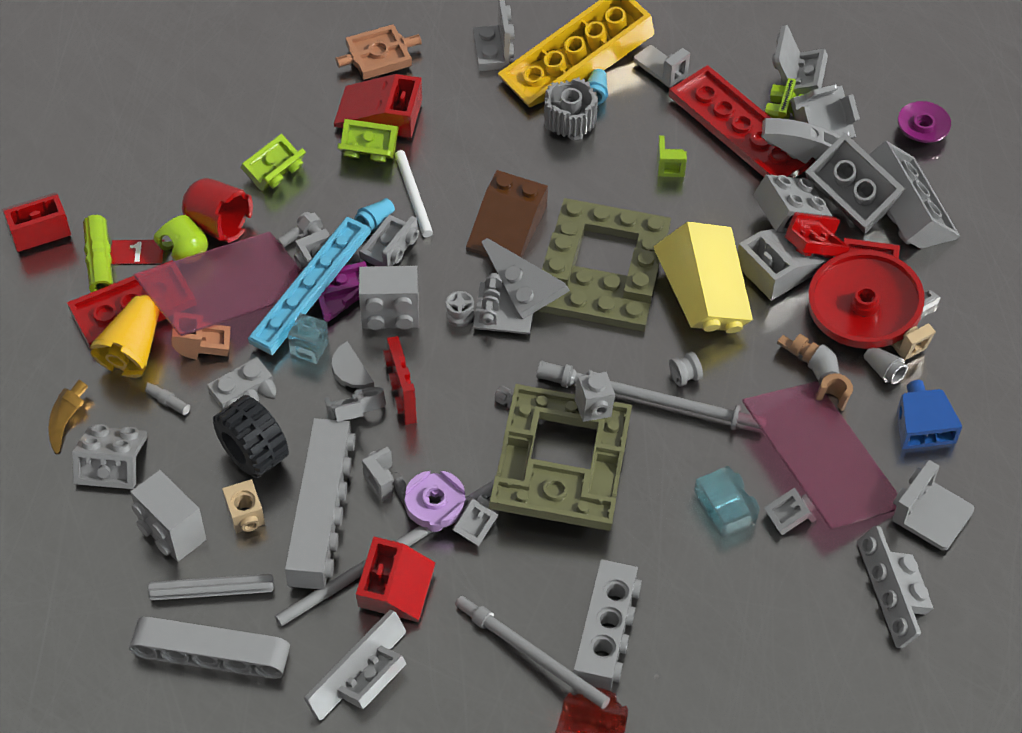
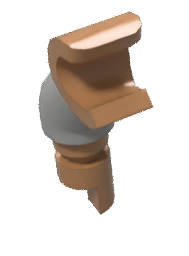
(824, 365)

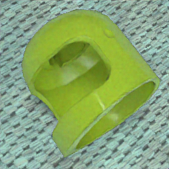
(185, 237)

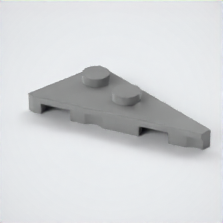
(525, 283)

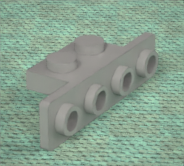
(896, 586)
(362, 670)

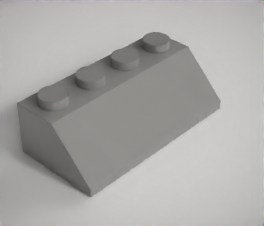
(918, 209)

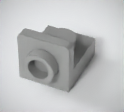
(309, 246)
(377, 472)
(790, 510)
(475, 520)

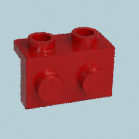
(815, 235)

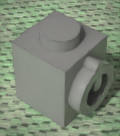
(594, 396)

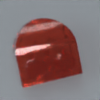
(584, 716)

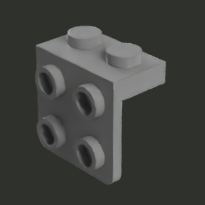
(805, 67)
(931, 509)

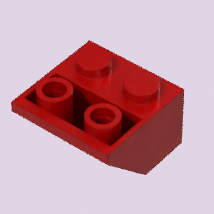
(36, 221)
(394, 579)

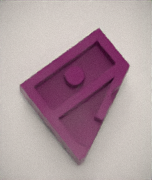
(341, 291)

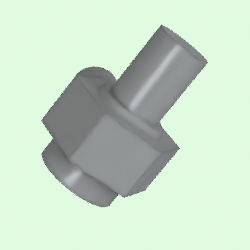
(307, 224)

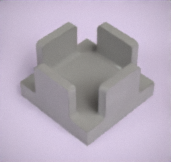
(827, 109)

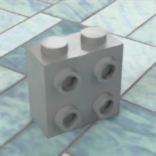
(784, 196)

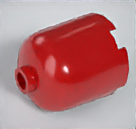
(217, 208)

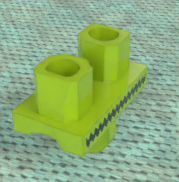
(782, 95)

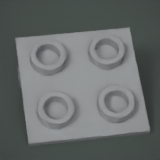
(496, 309)

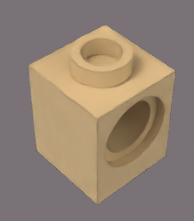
(239, 497)

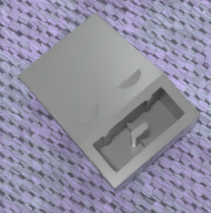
(775, 264)

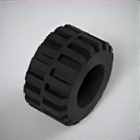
(250, 436)

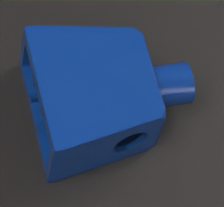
(926, 418)

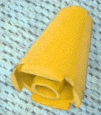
(128, 338)

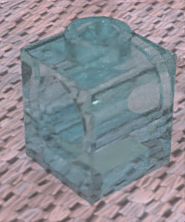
(308, 338)

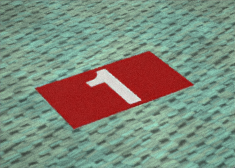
(136, 252)

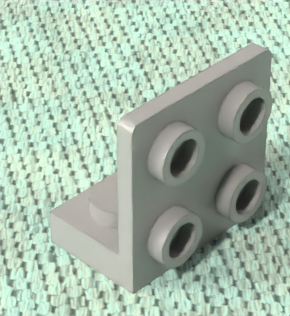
(493, 42)
(107, 456)

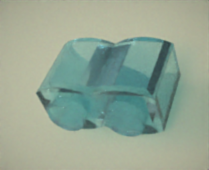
(726, 501)

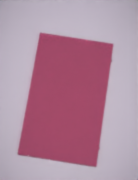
(220, 283)
(823, 454)

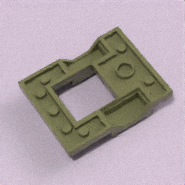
(600, 294)
(557, 489)

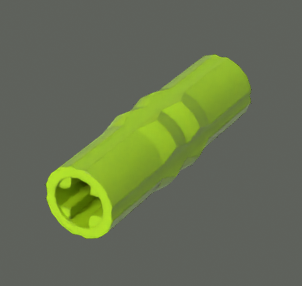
(97, 252)

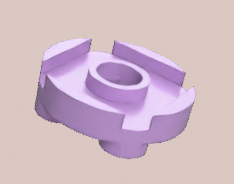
(435, 515)

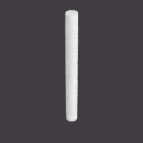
(413, 193)

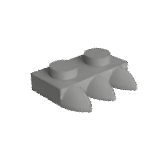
(244, 380)

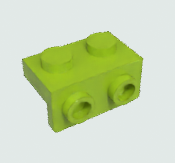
(368, 139)
(272, 162)

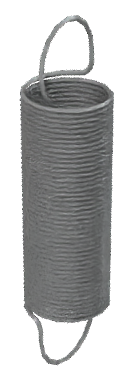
(400, 487)

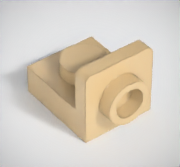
(914, 341)

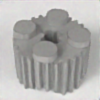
(570, 108)

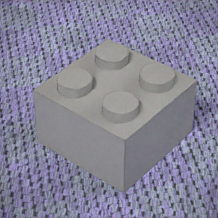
(389, 297)
(168, 516)

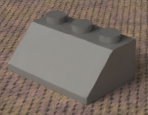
(854, 183)

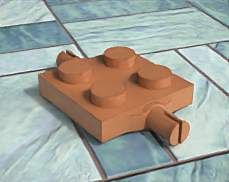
(378, 51)

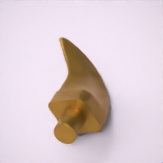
(63, 409)

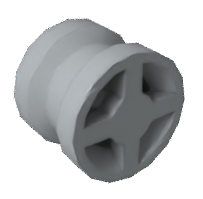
(460, 308)
(685, 369)

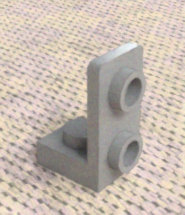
(665, 68)

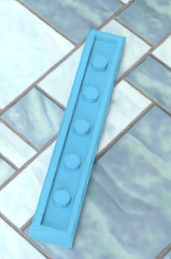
(309, 285)

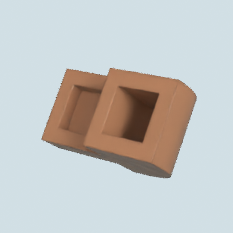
(210, 340)

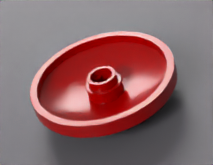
(866, 299)

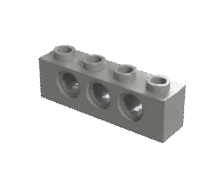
(611, 580)

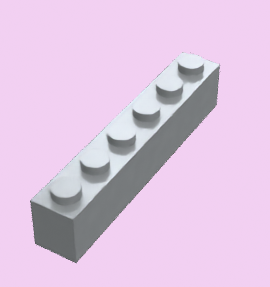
(319, 503)

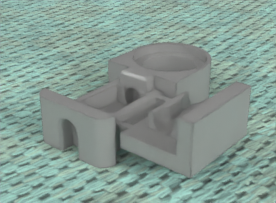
(360, 402)

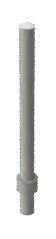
(485, 619)

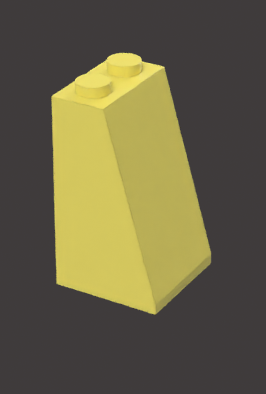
(706, 276)

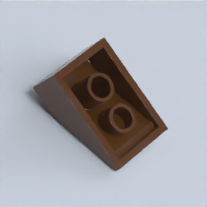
(508, 213)

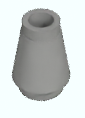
(888, 366)

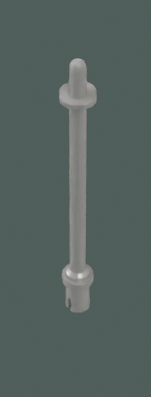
(569, 376)

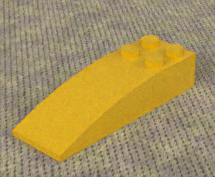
(584, 44)

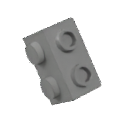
(390, 241)

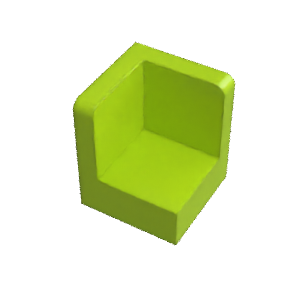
(670, 161)

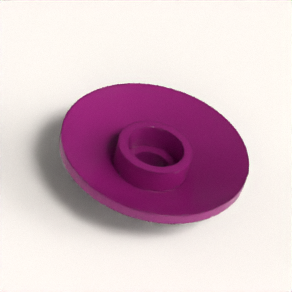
(924, 121)

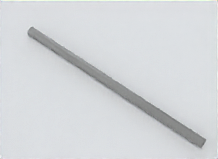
(356, 571)

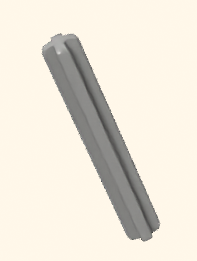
(210, 587)

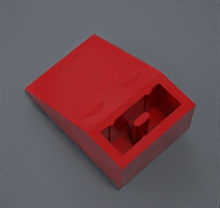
(383, 100)

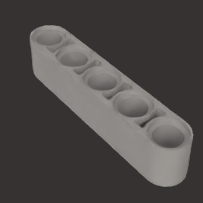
(209, 647)

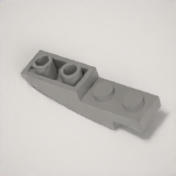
(798, 138)

